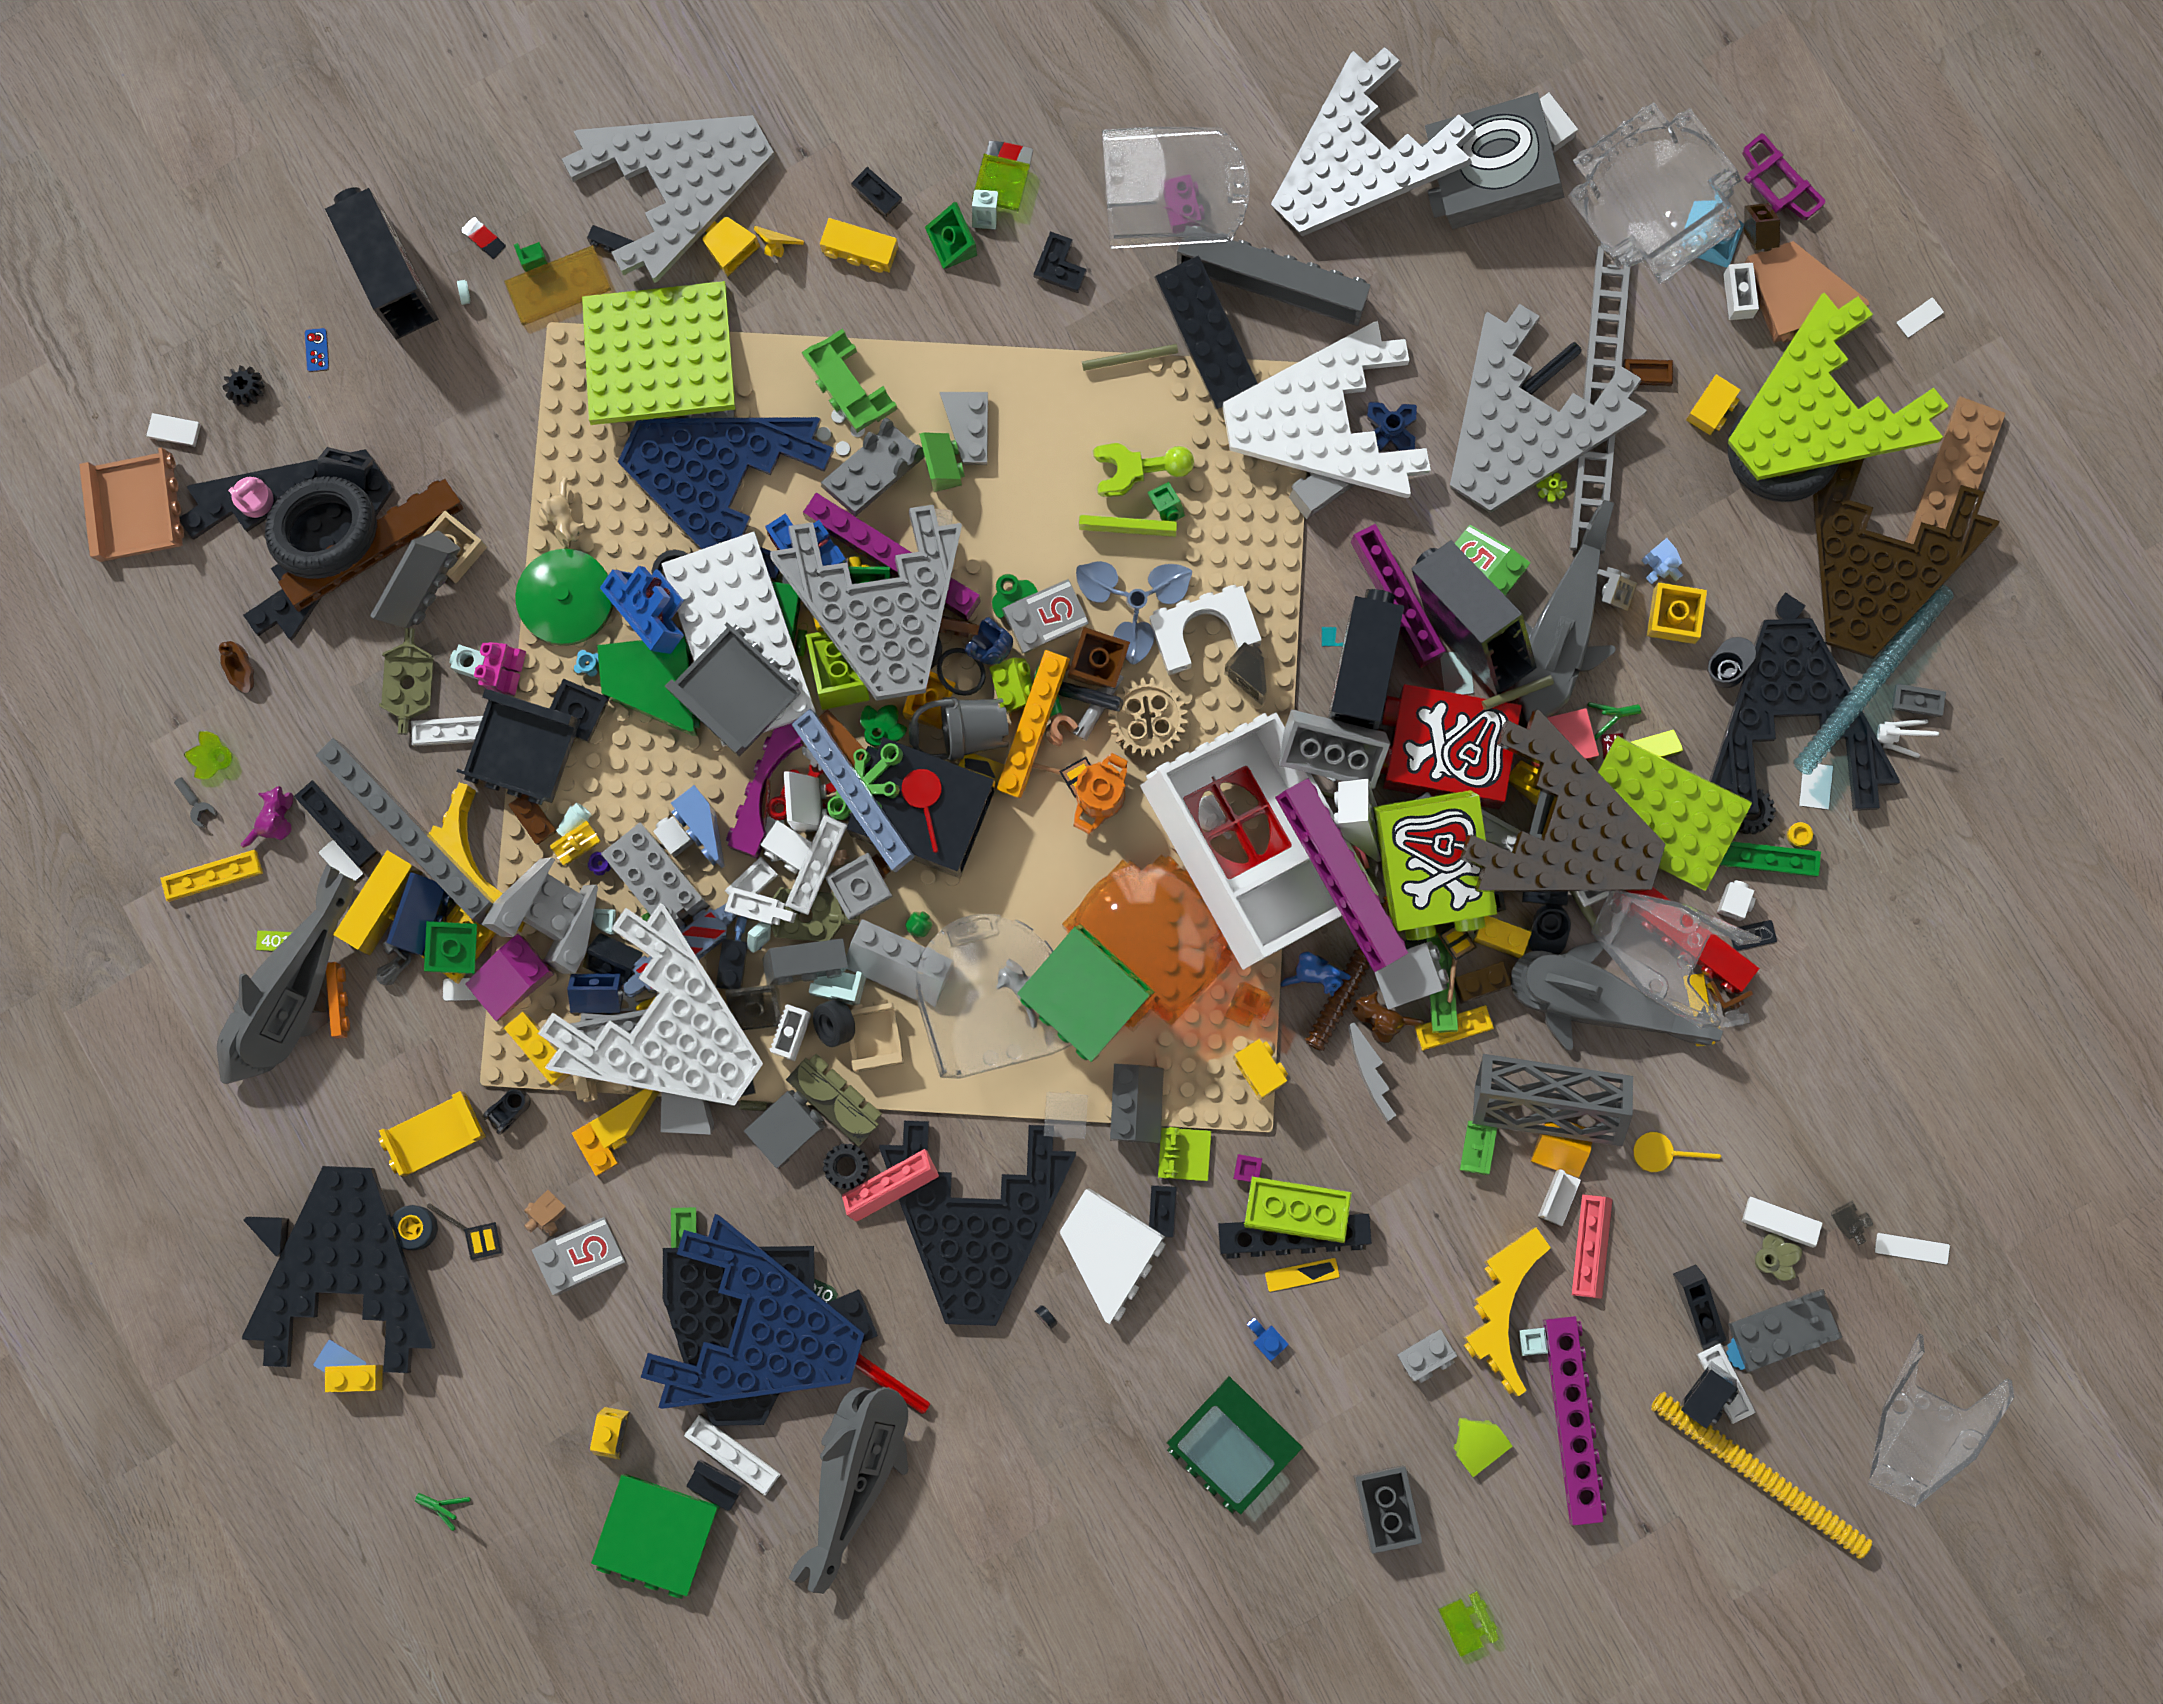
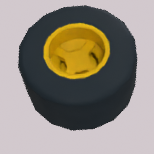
(405, 1226)

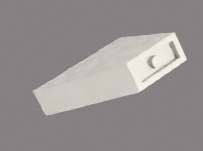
(1110, 1251)

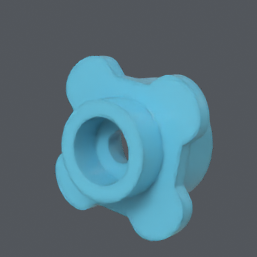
(582, 658)

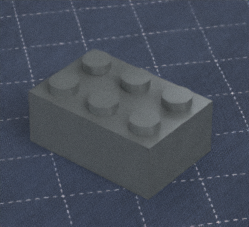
(1387, 1509)

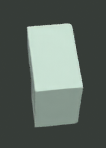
(844, 988)

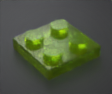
(1005, 177)

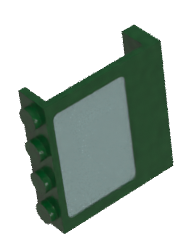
(1233, 1446)

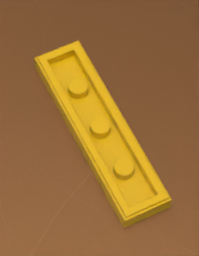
(211, 875)

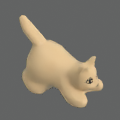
(556, 512)

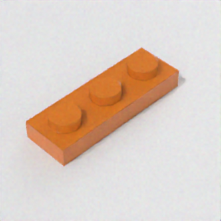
(337, 1000)

